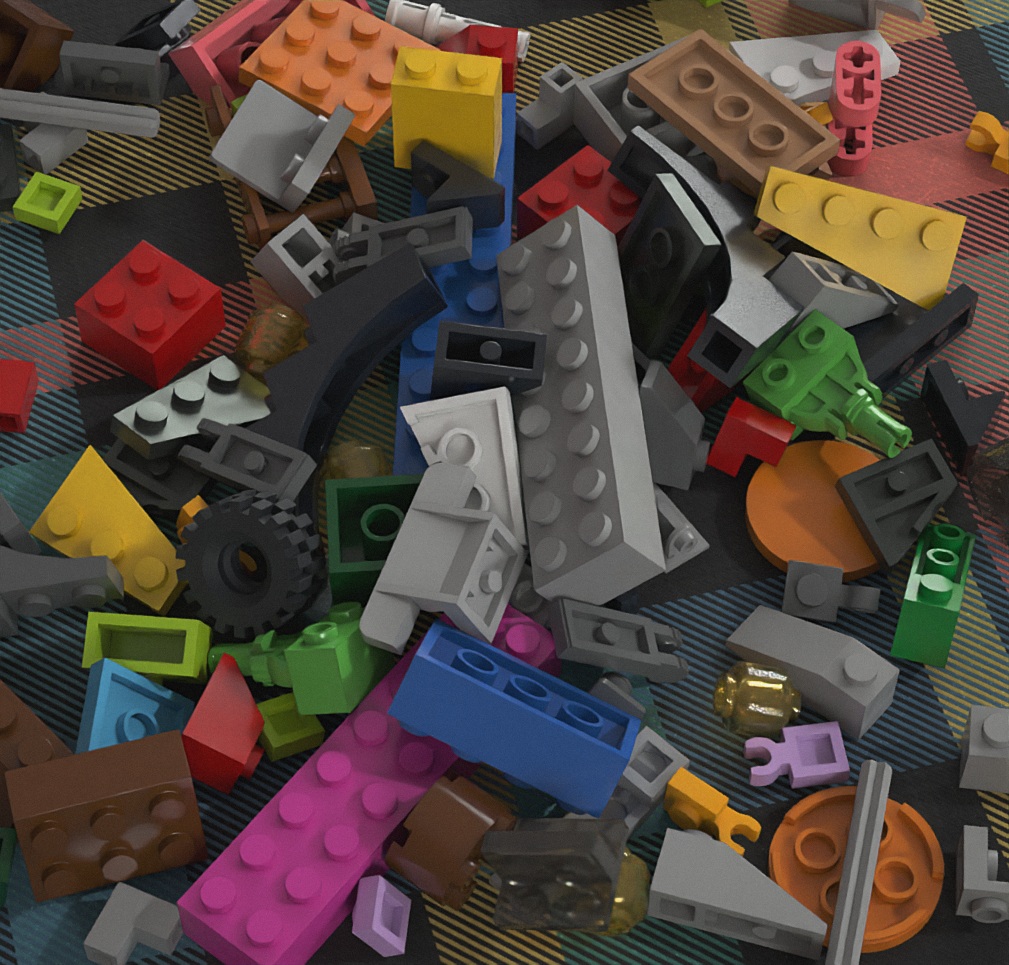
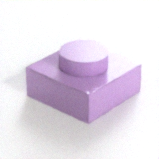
(381, 916)

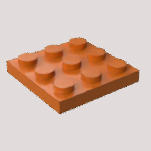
(333, 57)

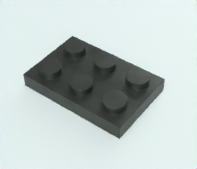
(663, 262)

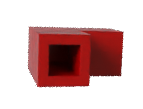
(17, 394)
(750, 432)

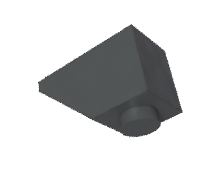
(671, 429)

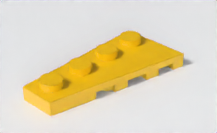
(875, 234)

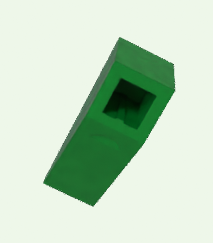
(933, 595)

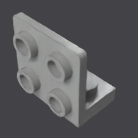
(279, 145)

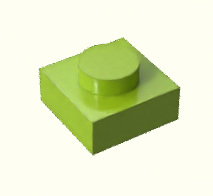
(47, 202)
(285, 730)

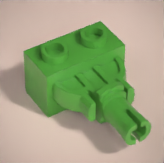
(823, 386)
(323, 663)

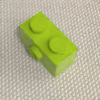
(150, 646)

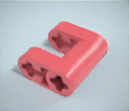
(854, 104)

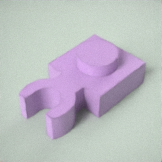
(806, 753)

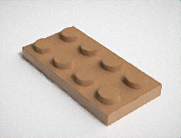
(731, 111)

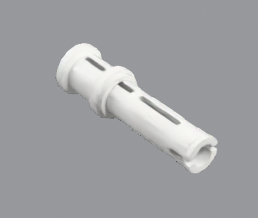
(436, 25)

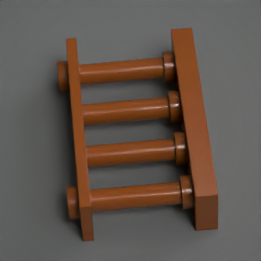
(342, 169)

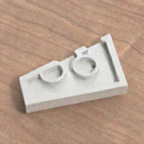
(805, 64)
(478, 434)

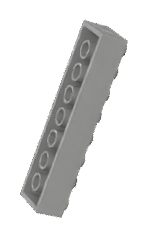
(584, 427)

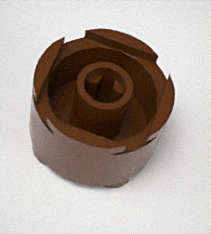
(448, 838)

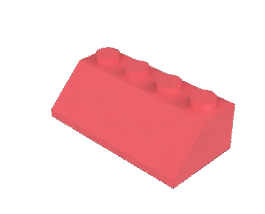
(228, 41)

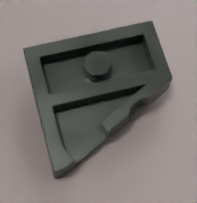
(159, 483)
(897, 499)

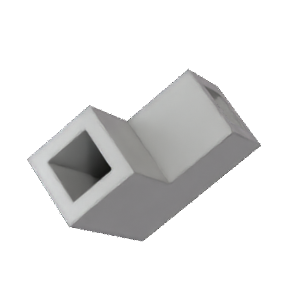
(552, 110)
(50, 144)
(129, 919)

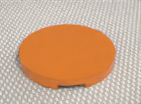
(800, 515)
(908, 874)

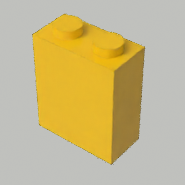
(448, 103)

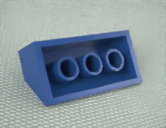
(515, 719)

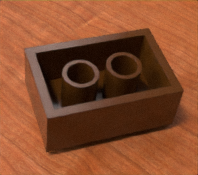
(106, 815)

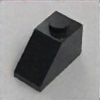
(486, 358)

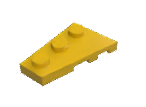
(101, 518)

